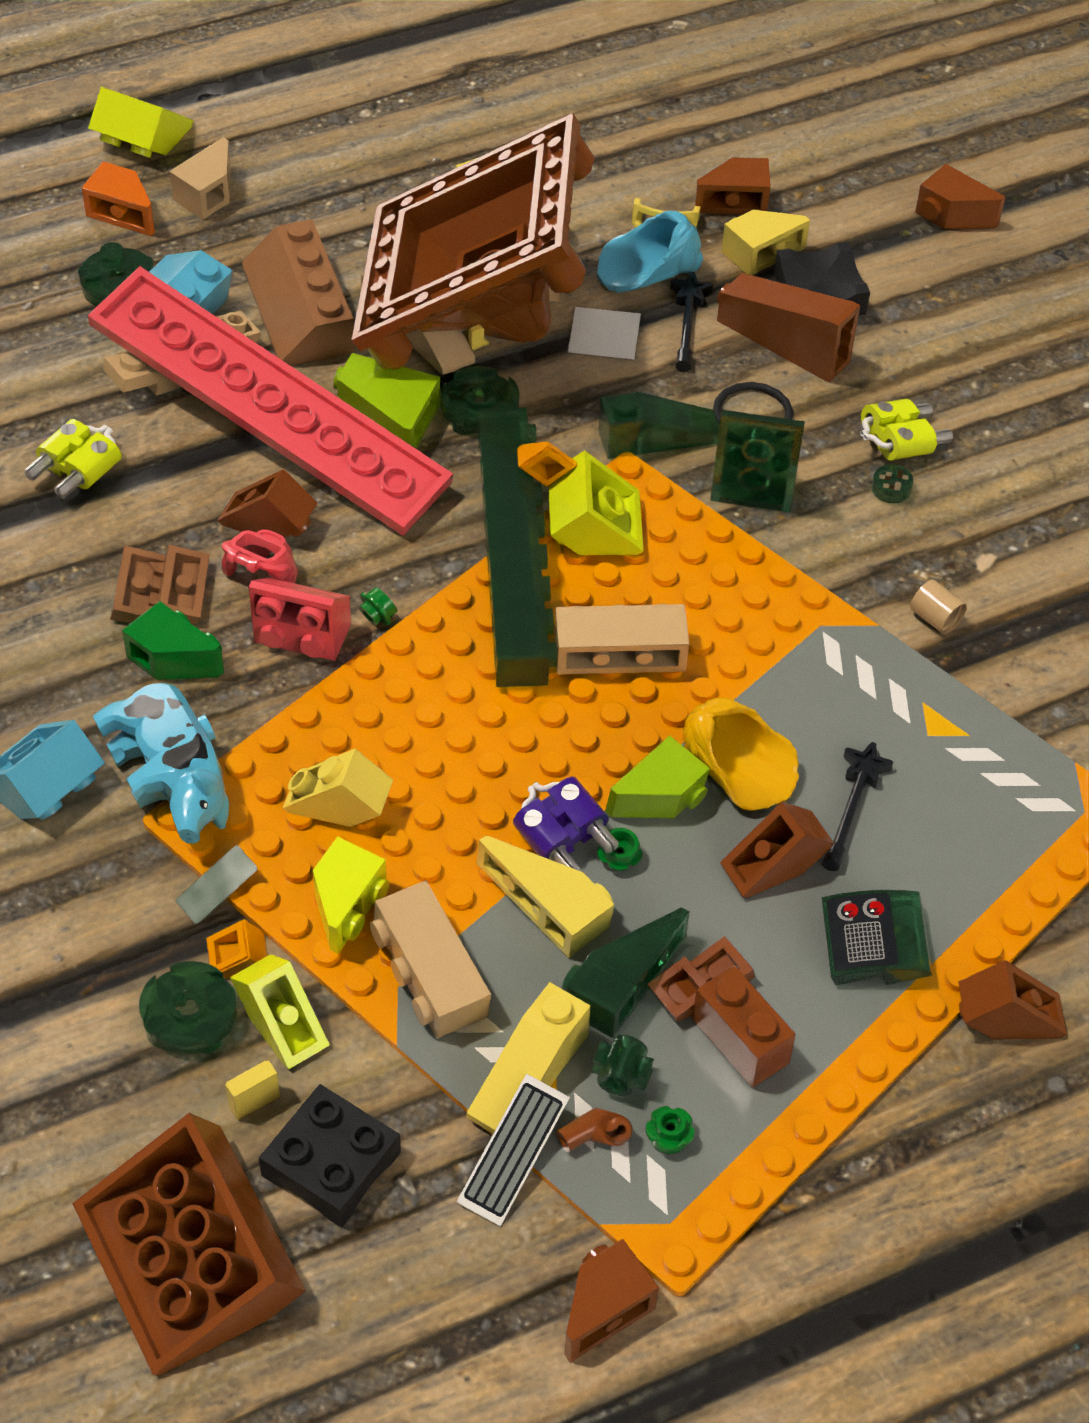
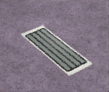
(513, 1150)

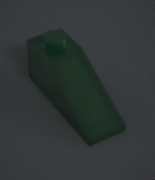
(653, 424)
(618, 973)

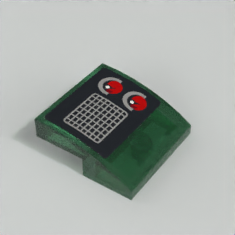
(876, 936)

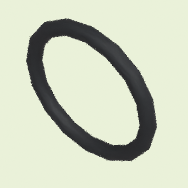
(752, 386)

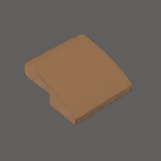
(153, 577)

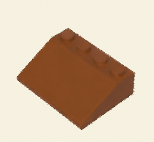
(187, 1245)

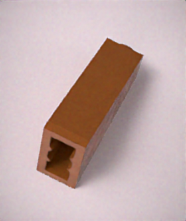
(792, 322)

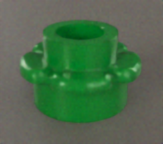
(377, 606)
(628, 844)
(665, 1140)

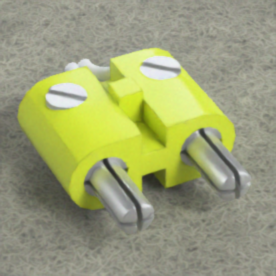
(898, 432)
(77, 454)

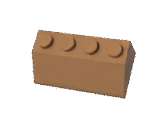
(299, 295)

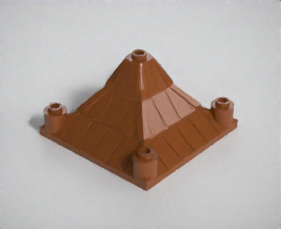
(476, 247)

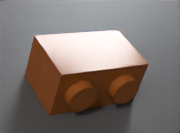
(743, 1026)

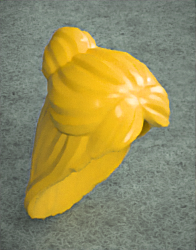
(743, 753)

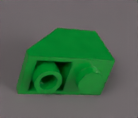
(172, 647)

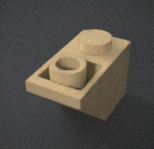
(203, 180)

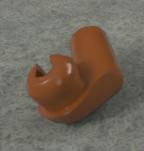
(595, 1126)

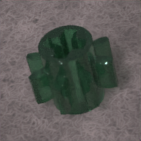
(622, 1065)

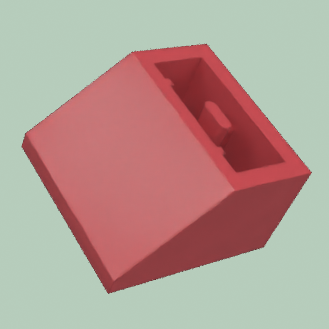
(299, 617)

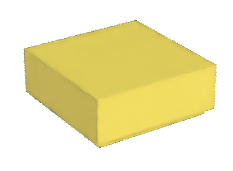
(252, 1089)

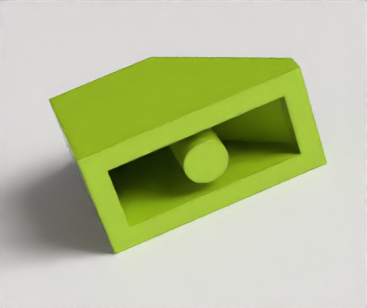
(660, 784)

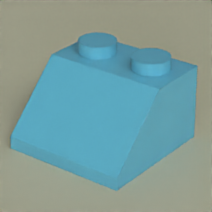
(196, 277)
(46, 768)

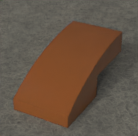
(678, 983)

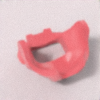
(251, 551)

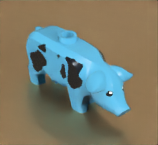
(177, 756)

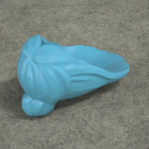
(650, 253)

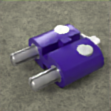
(562, 821)

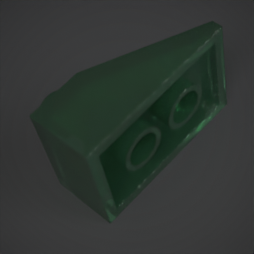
(756, 460)

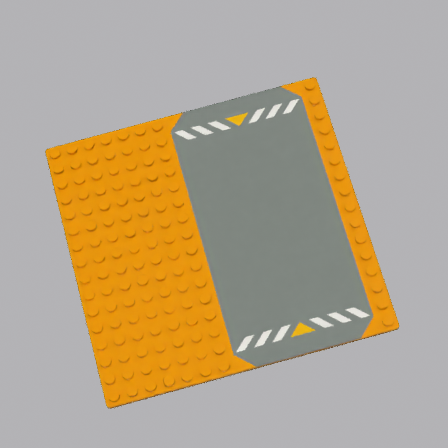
(967, 816)

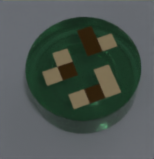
(892, 483)

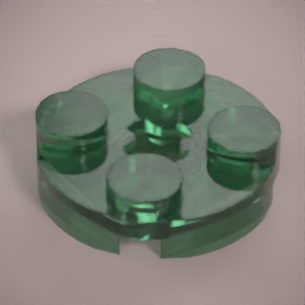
(109, 262)
(459, 396)
(194, 1032)

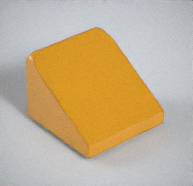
(544, 462)
(236, 948)

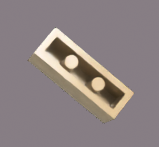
(621, 639)
(430, 960)

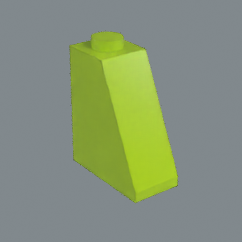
(393, 398)

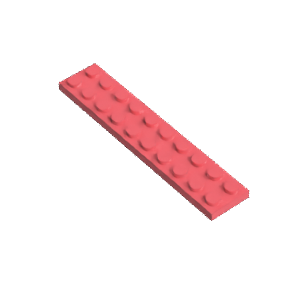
(271, 400)

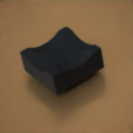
(825, 272)
(330, 1154)

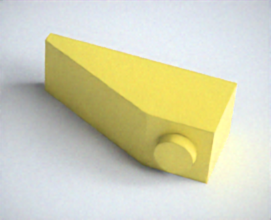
(552, 895)
(538, 1047)

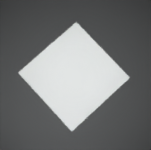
(604, 333)

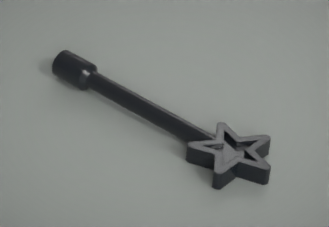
(690, 292)
(864, 767)

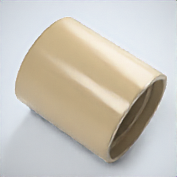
(938, 606)

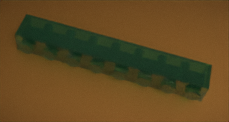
(514, 552)

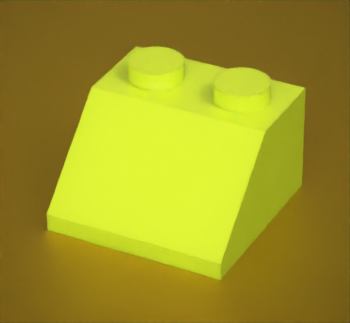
(138, 123)
(595, 510)

